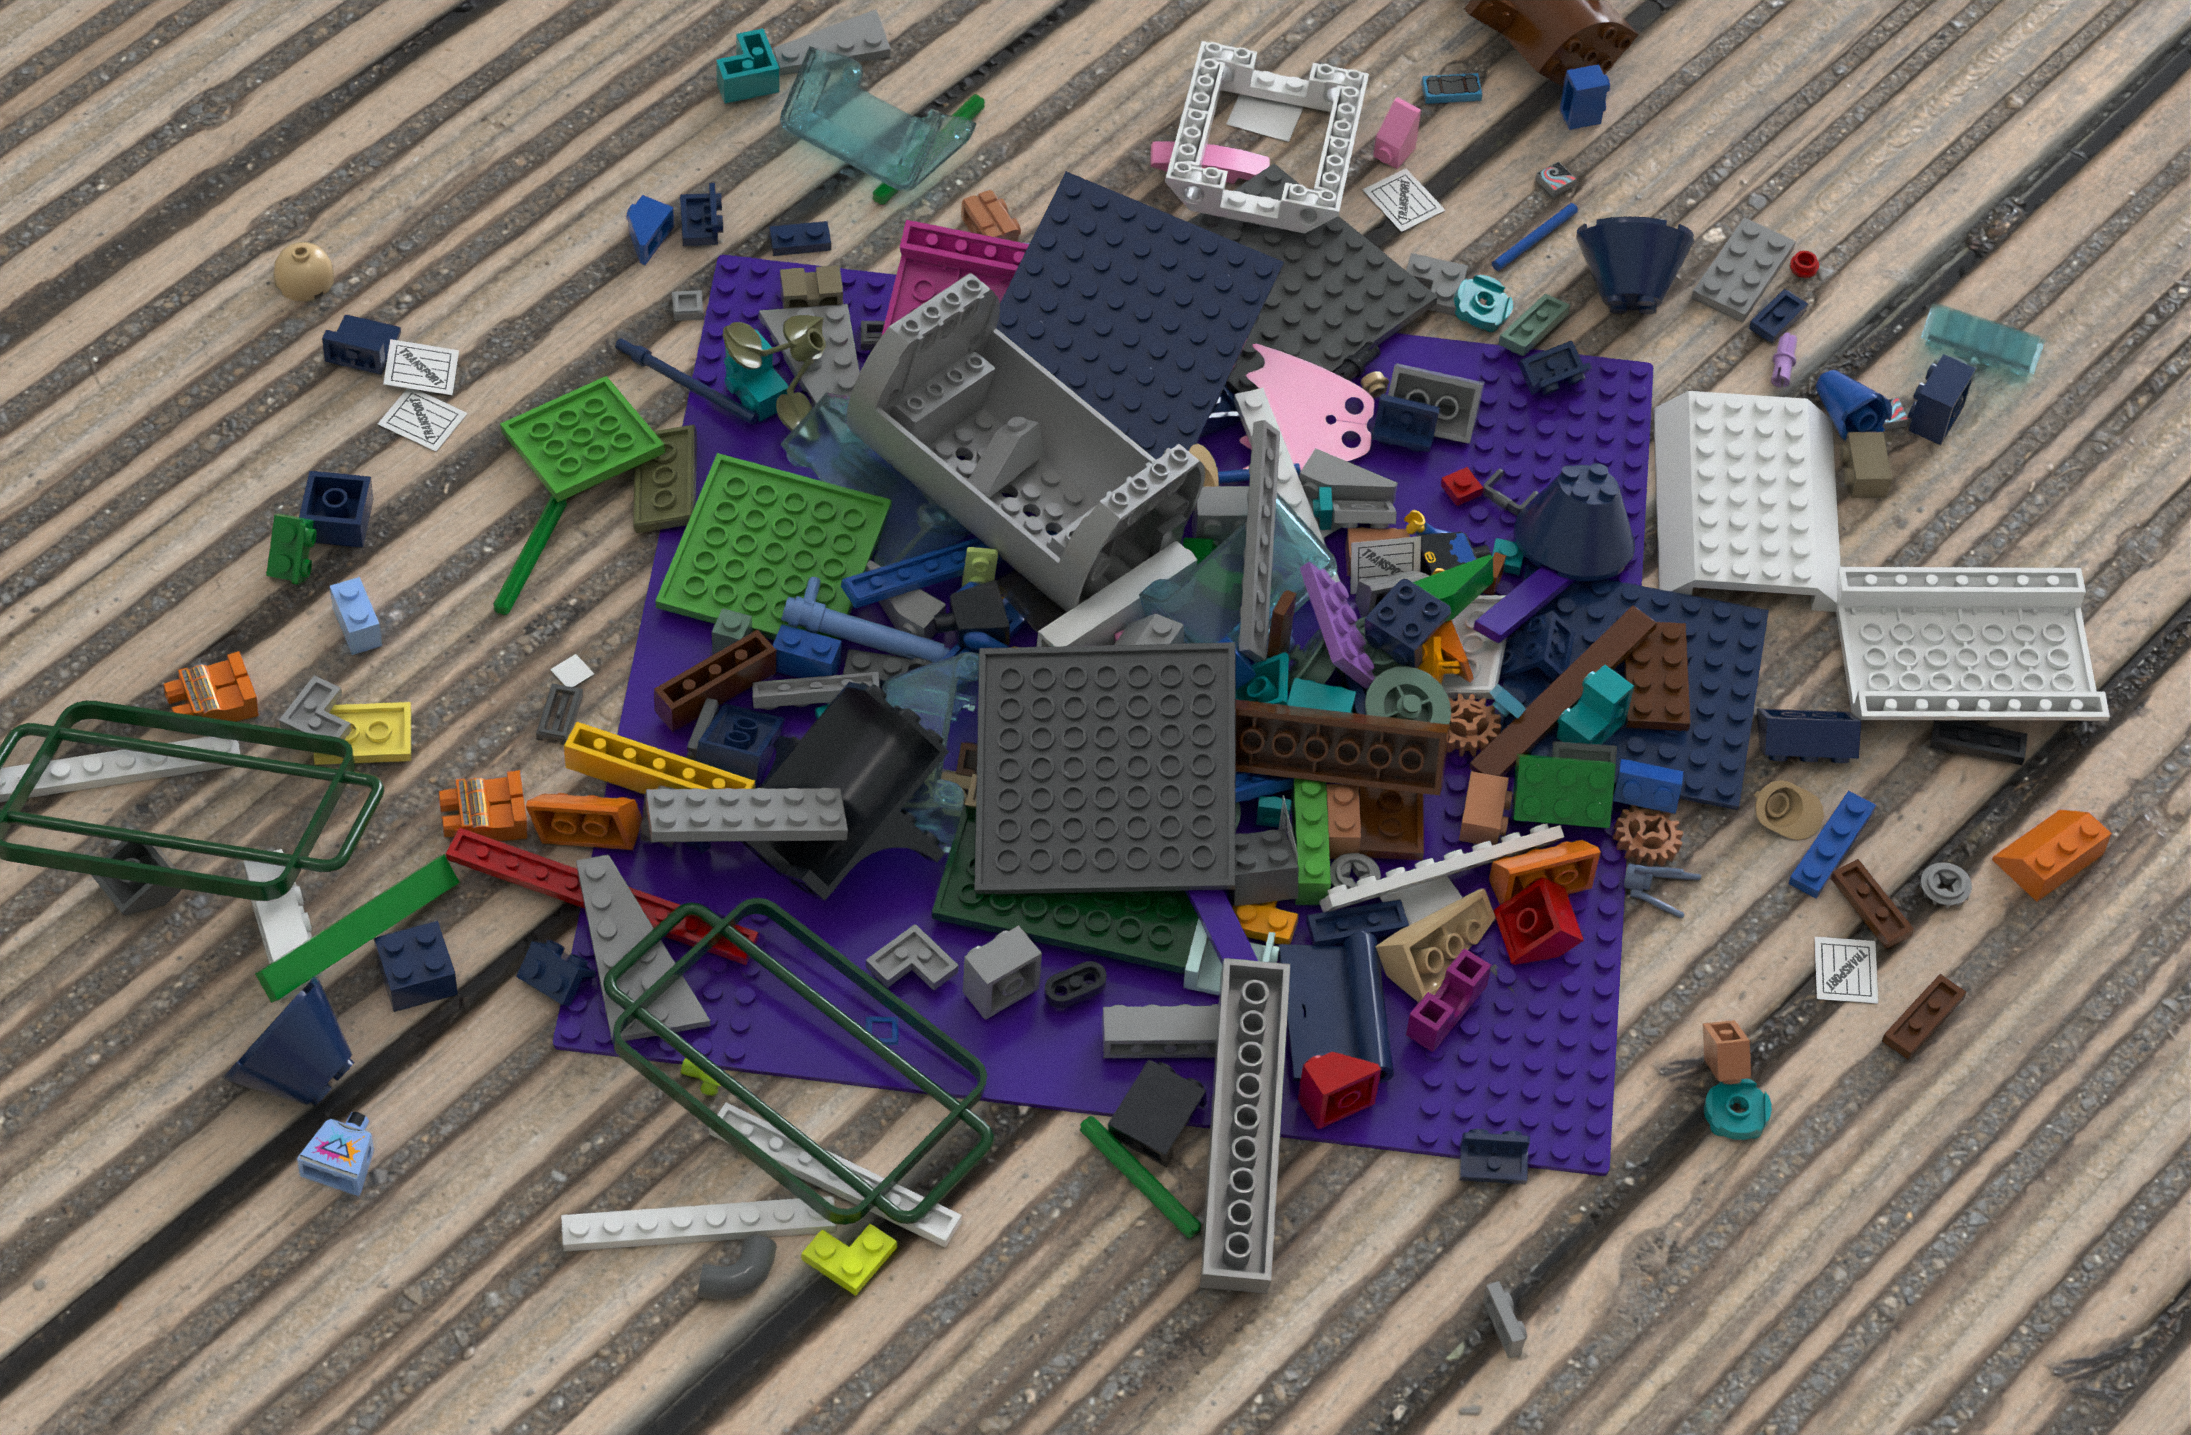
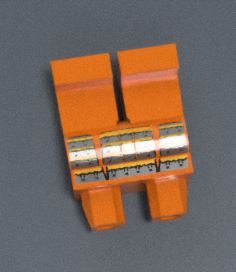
(214, 691)
(486, 807)

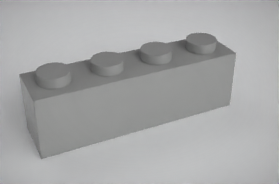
(1159, 1031)

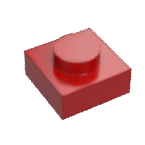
(1461, 486)

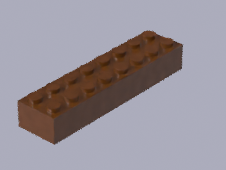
(1340, 747)

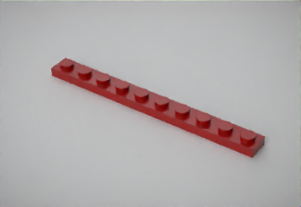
(563, 884)

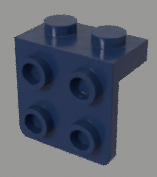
(1405, 622)

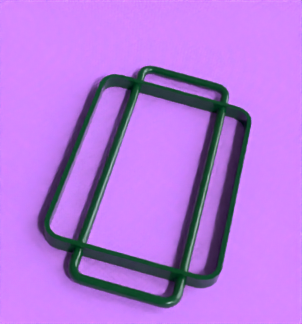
(194, 725)
(726, 929)

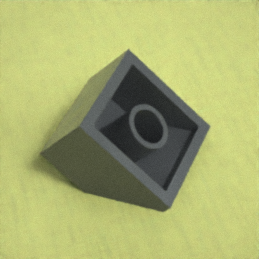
(137, 896)

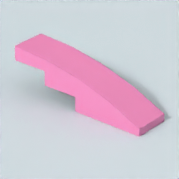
(1235, 161)

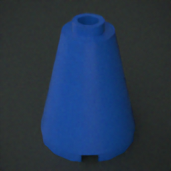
(1852, 404)

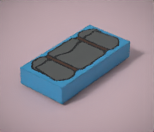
(1451, 88)

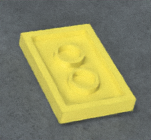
(378, 732)

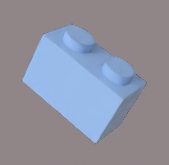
(355, 616)

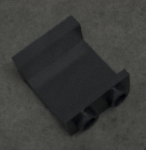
(1156, 1111)

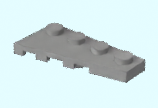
(857, 38)

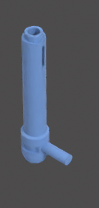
(818, 618)

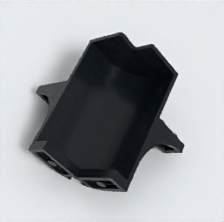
(877, 762)

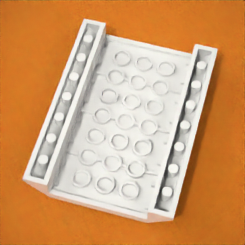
(1746, 496)
(1966, 644)

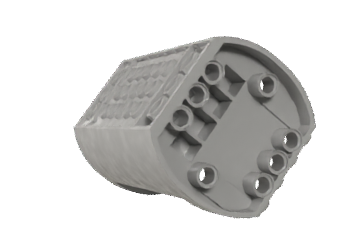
(944, 389)

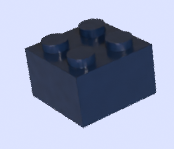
(1940, 398)
(338, 506)
(415, 966)

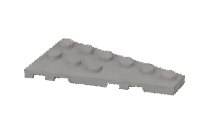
(837, 367)
(615, 928)

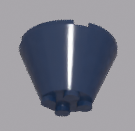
(1634, 260)
(1577, 525)
(297, 1051)

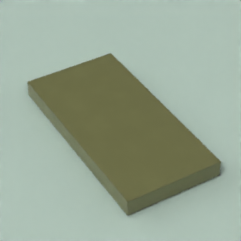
(667, 483)

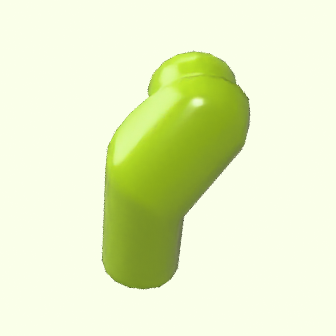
(709, 1086)

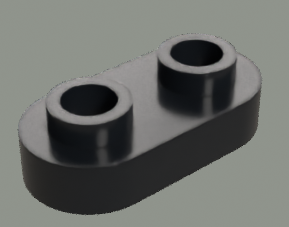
(1073, 984)

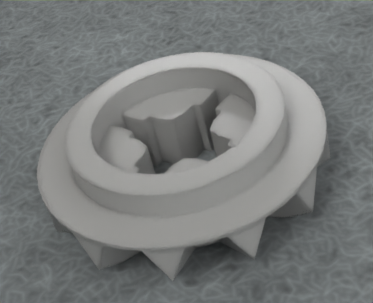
(1362, 866)
(1947, 874)

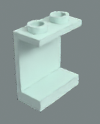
(1205, 968)

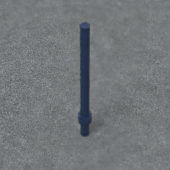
(645, 358)

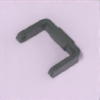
(1502, 500)

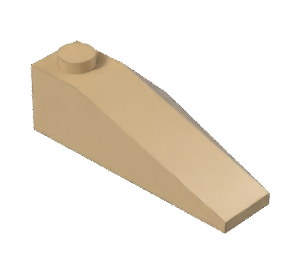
(1424, 950)

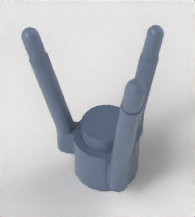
(1640, 878)

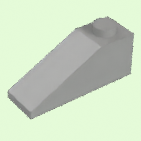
(1007, 455)
(1345, 480)
(912, 611)

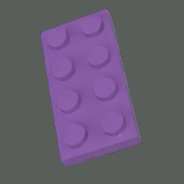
(1338, 624)

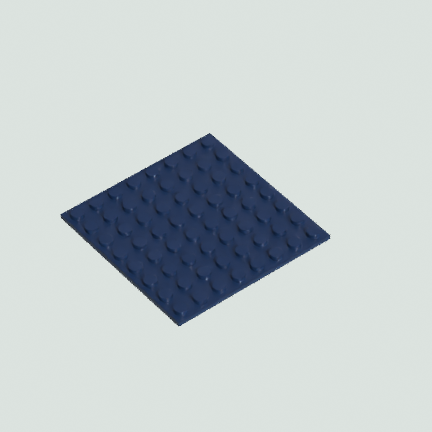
(1135, 310)
(1723, 678)

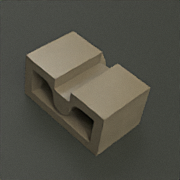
(811, 288)
(1866, 465)

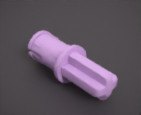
(1784, 360)

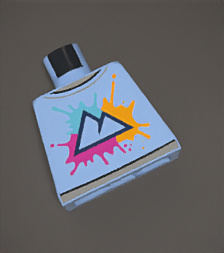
(339, 1154)

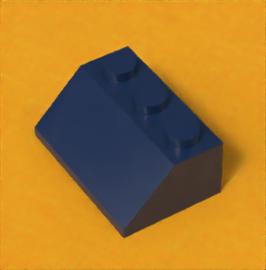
(1808, 734)

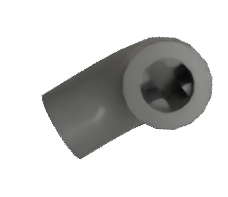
(741, 1277)

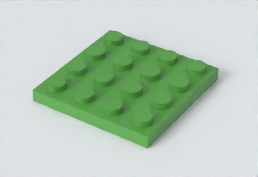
(582, 438)

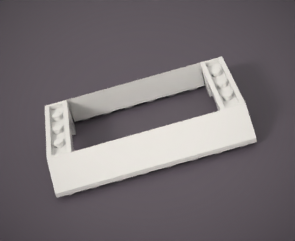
(1233, 71)

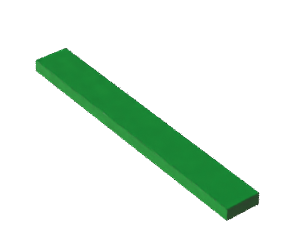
(356, 928)

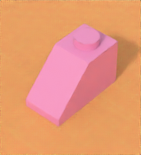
(1397, 133)

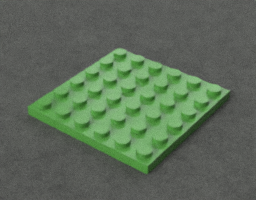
(761, 540)

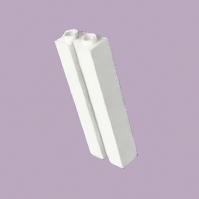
(1117, 604)

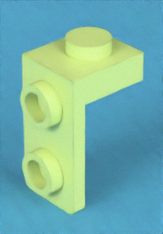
(979, 565)

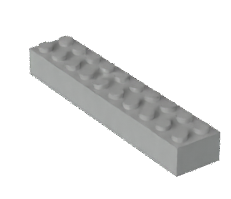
(1245, 1126)

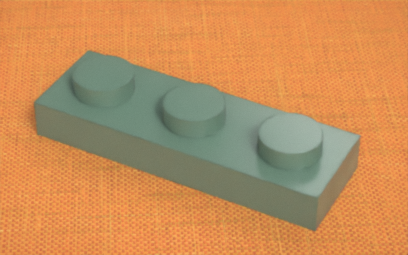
(1534, 324)

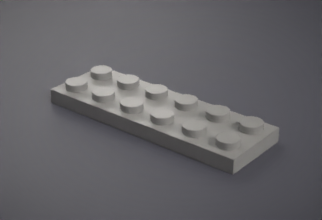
(745, 814)

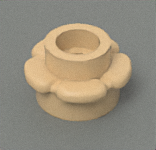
(1375, 384)

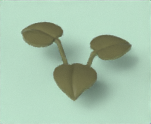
(805, 345)

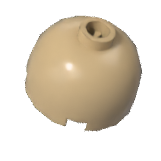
(303, 271)

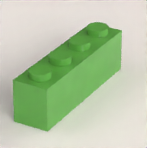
(1311, 840)

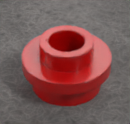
(1804, 264)

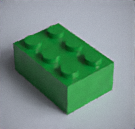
(1563, 791)

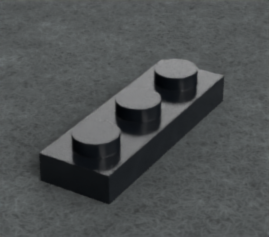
(1979, 740)

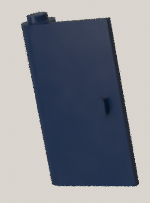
(1340, 1003)

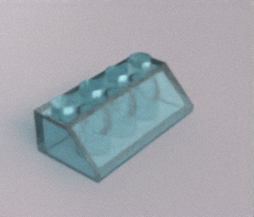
(1983, 338)

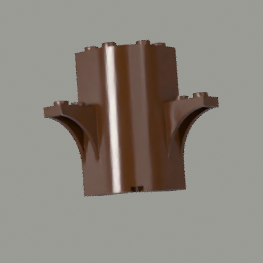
(1558, 32)

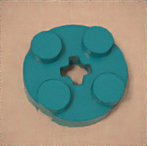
(1478, 315)
(1732, 1124)

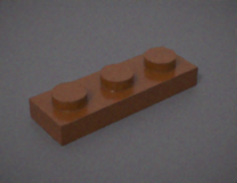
(1872, 904)
(1924, 1016)

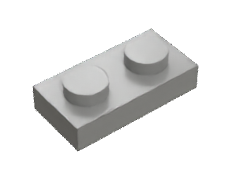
(1500, 1310)

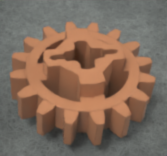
(1472, 725)
(1647, 835)

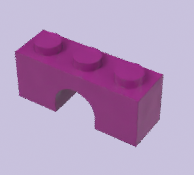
(1440, 1012)

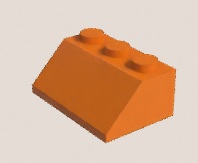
(585, 820)
(2054, 851)
(1566, 864)

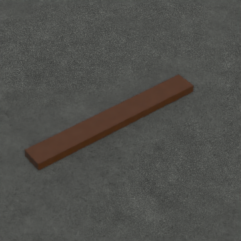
(1563, 693)

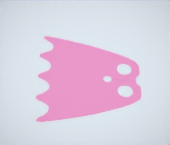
(1301, 401)

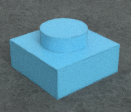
(1506, 702)

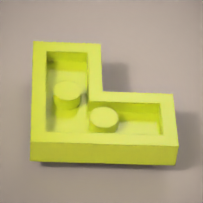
(850, 1265)

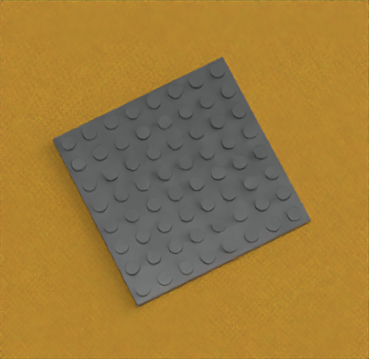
(1329, 293)
(1106, 769)

